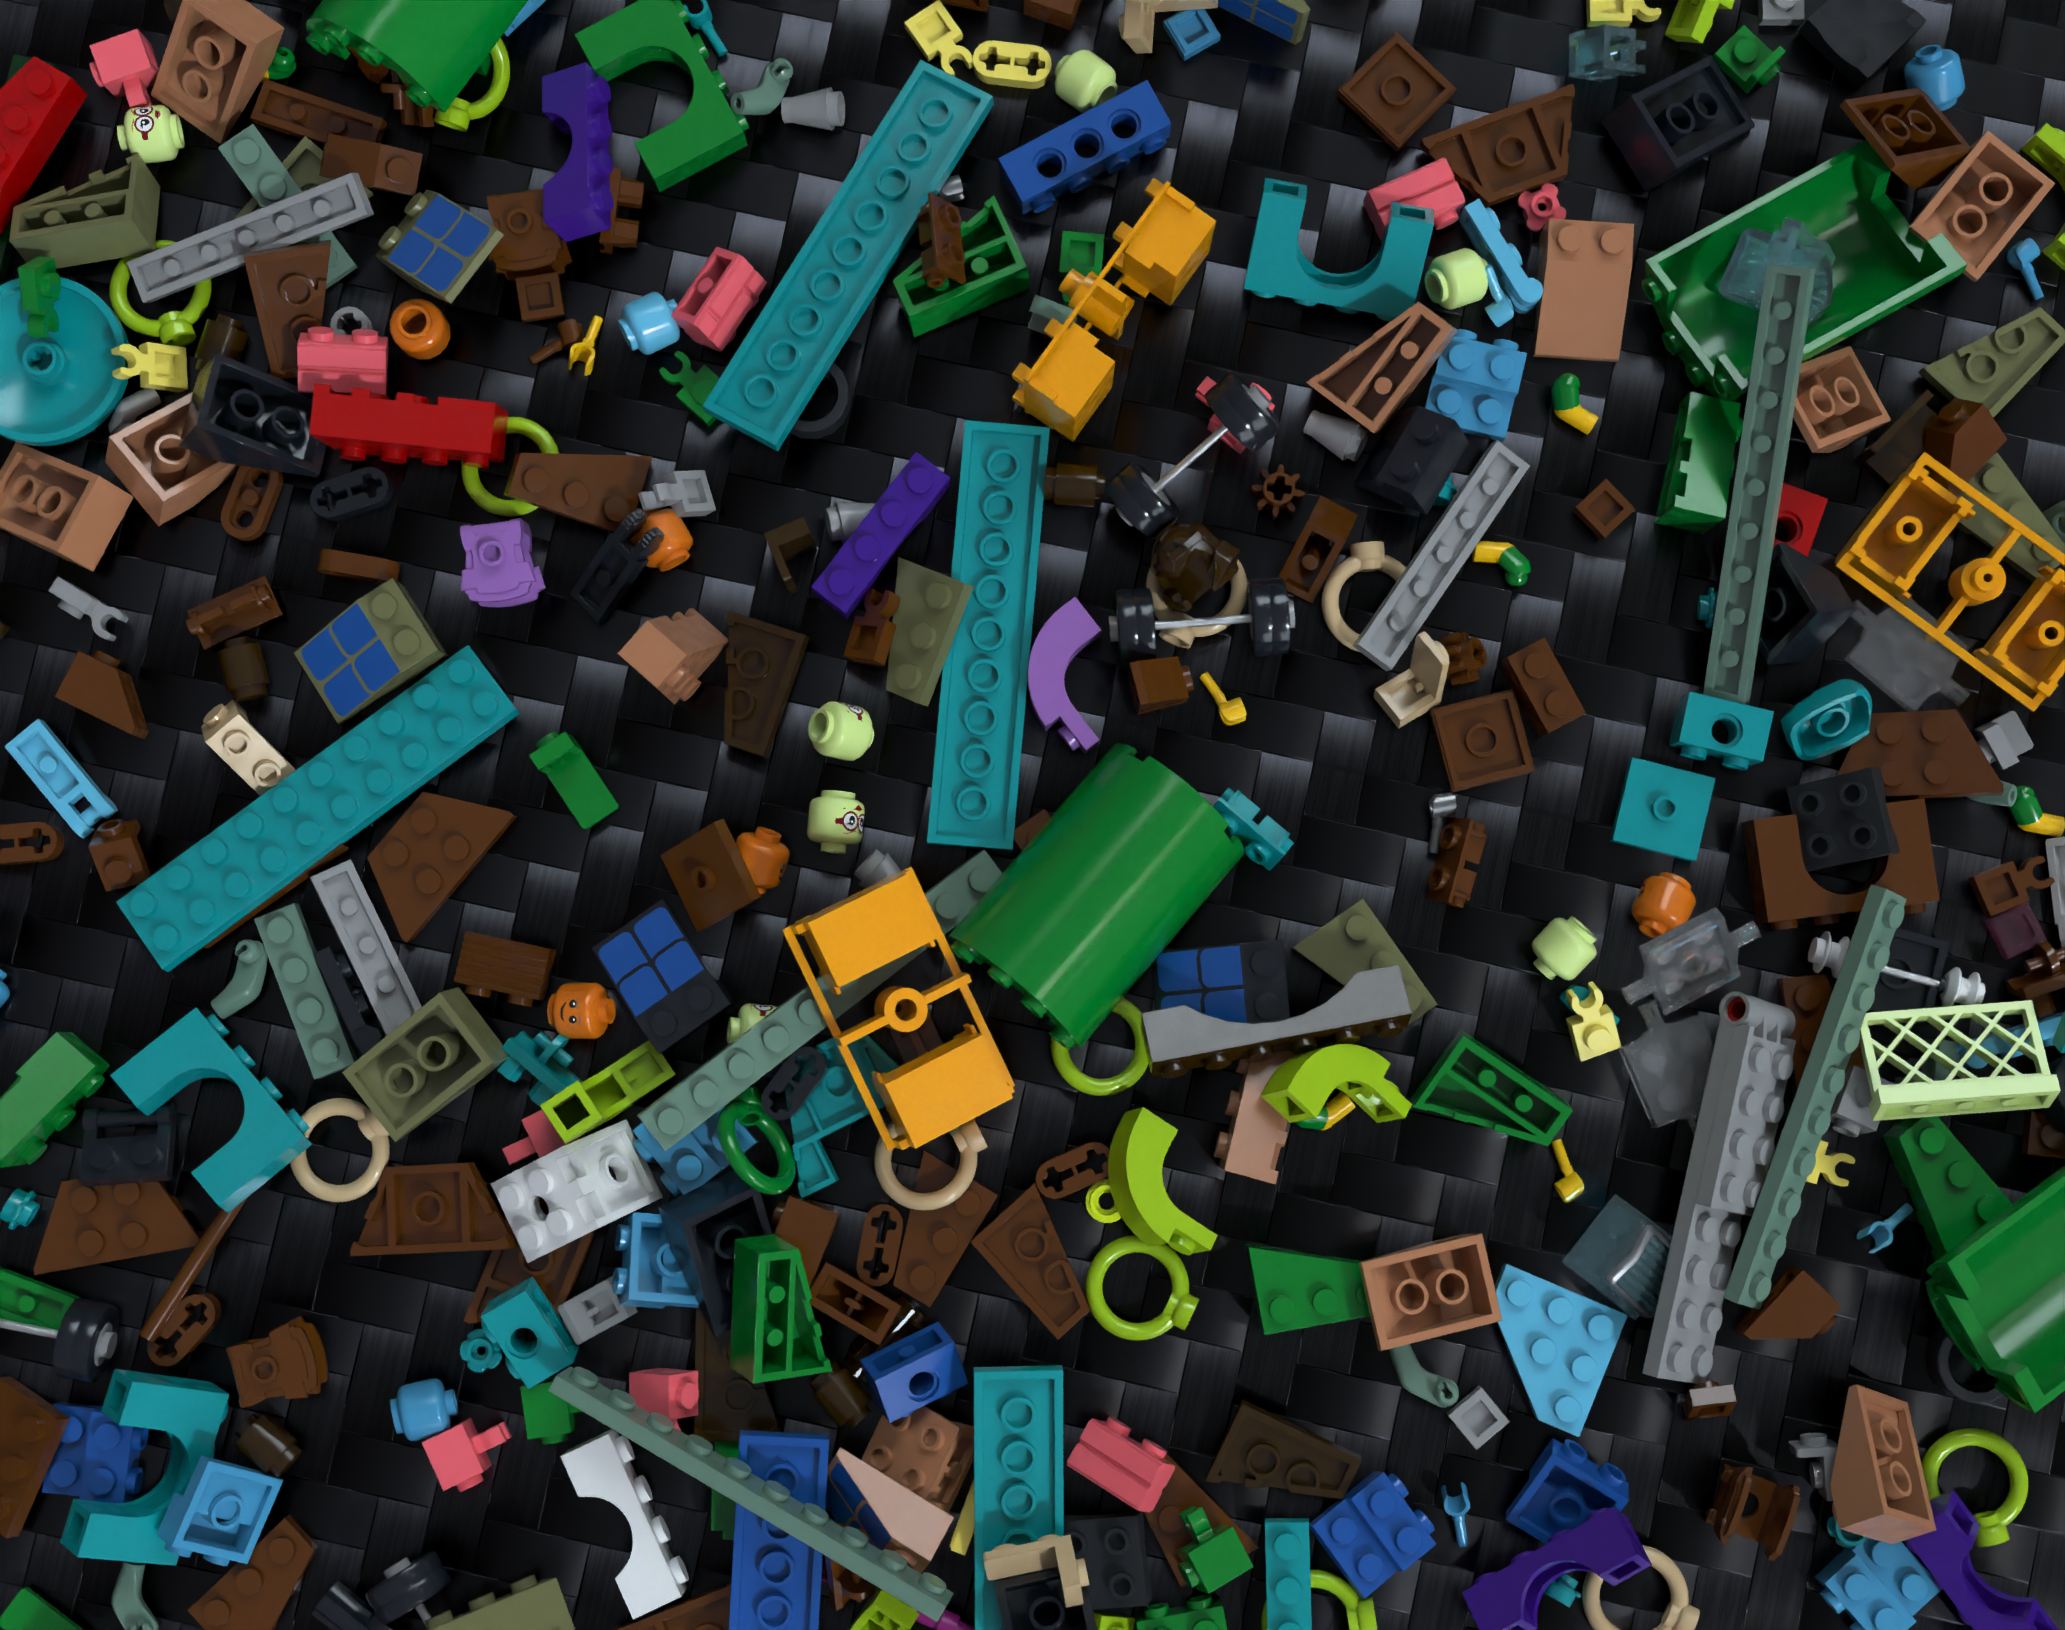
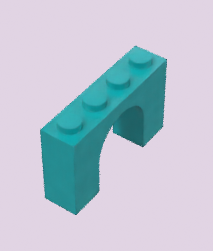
(1381, 287)
(197, 1051)
(191, 1417)

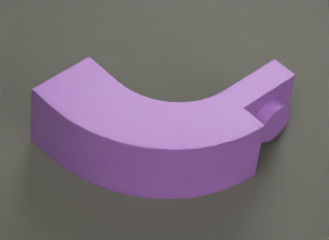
(1056, 645)

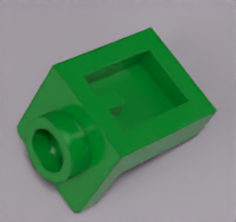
(1748, 60)

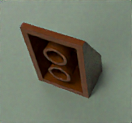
(1909, 135)

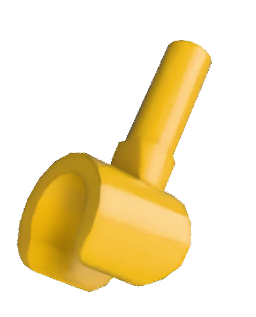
(584, 350)
(1230, 711)
(1571, 1184)

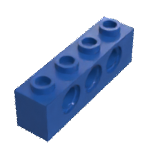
(1134, 108)

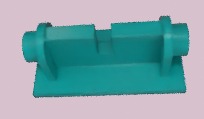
(1263, 842)

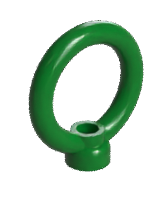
(749, 1112)

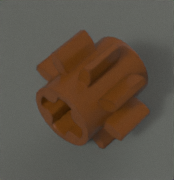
(1267, 497)
(1465, 657)

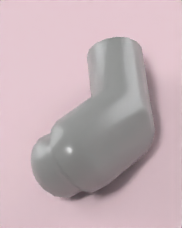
(131, 407)

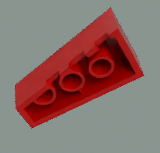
(33, 118)
(409, 427)

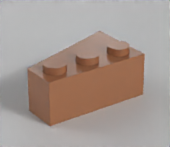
(1385, 368)
(674, 652)
(1255, 1126)

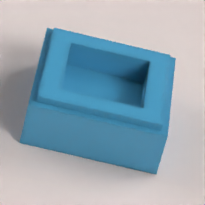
(1191, 32)

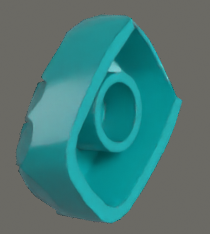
(1828, 719)

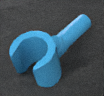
(2020, 258)
(1457, 1508)

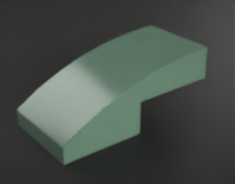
(1044, 311)

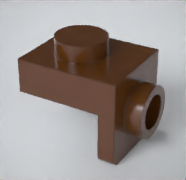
(119, 854)

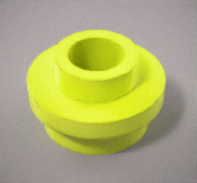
(1095, 1210)

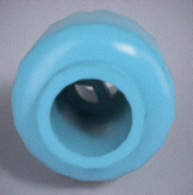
(649, 324)

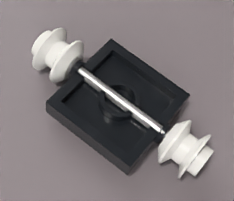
(1911, 974)

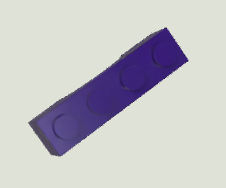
(579, 195)
(880, 534)
(1600, 1546)
(1951, 1569)

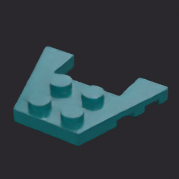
(833, 1106)

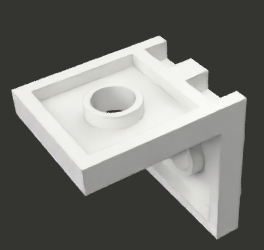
(576, 1189)

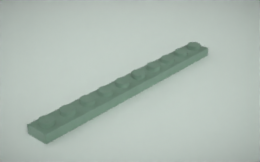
(1759, 480)
(799, 1020)
(1815, 1097)
(766, 1499)

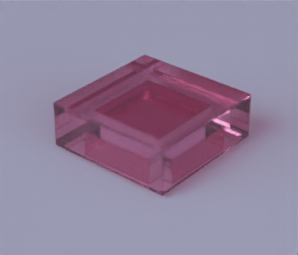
(2015, 930)

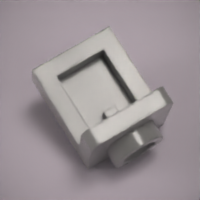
(2003, 740)
(1851, 1107)
(593, 1311)

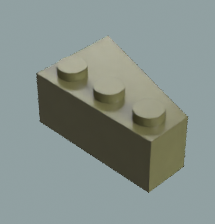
(92, 222)
(528, 1607)

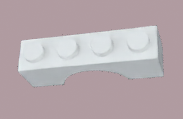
(605, 1471)

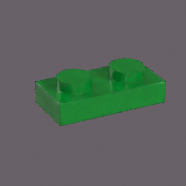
(32, 1301)

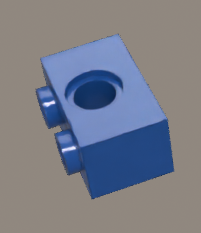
(925, 1353)

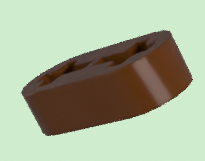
(357, 566)
(28, 854)
(1069, 1160)
(869, 1243)
(192, 1335)

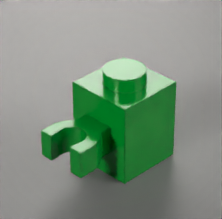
(547, 1414)
(1212, 1555)

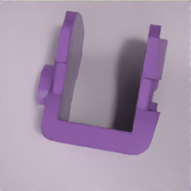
(500, 564)

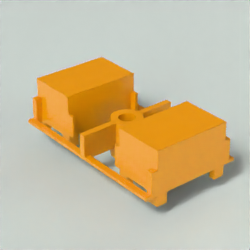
(1157, 259)
(1904, 533)
(941, 1085)

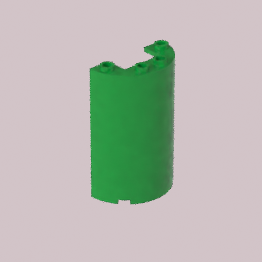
(427, 42)
(1874, 269)
(1099, 892)
(2006, 1296)

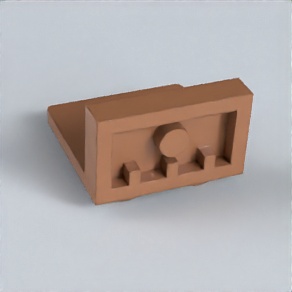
(923, 1454)

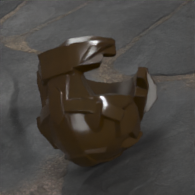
(1191, 562)

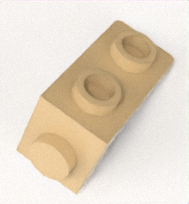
(1137, 22)
(1418, 687)
(244, 748)
(1043, 1554)

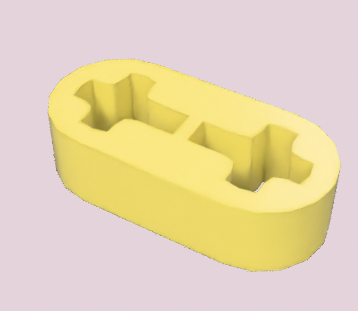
(1014, 55)

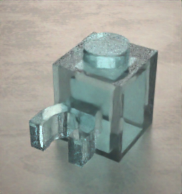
(1604, 53)

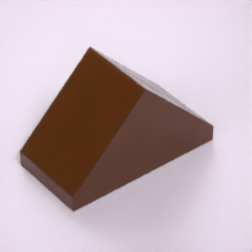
(853, 1303)

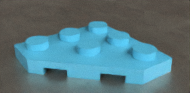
(1556, 1345)

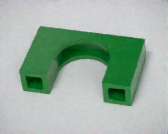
(658, 33)

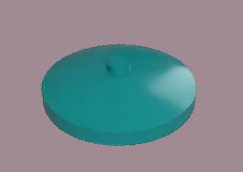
(62, 383)

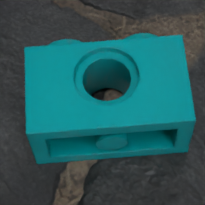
(1746, 727)
(529, 1308)

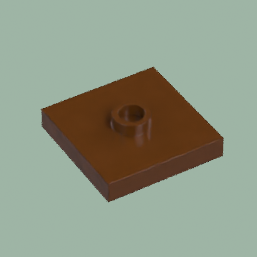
(1396, 91)
(1481, 740)
(710, 875)

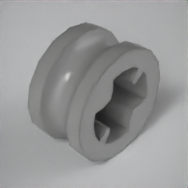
(346, 313)

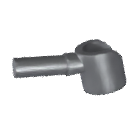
(952, 189)
(1440, 806)

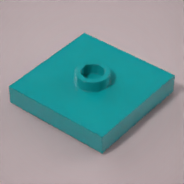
(1662, 809)

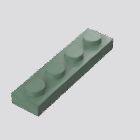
(271, 183)
(305, 991)

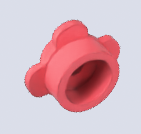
(1536, 218)

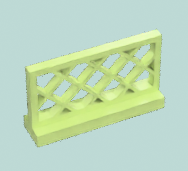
(1961, 1095)

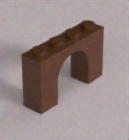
(1787, 892)

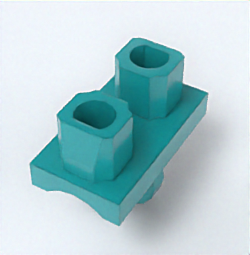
(543, 1059)

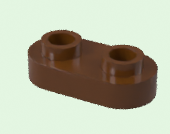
(248, 498)

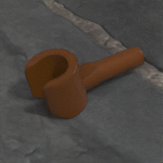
(569, 332)

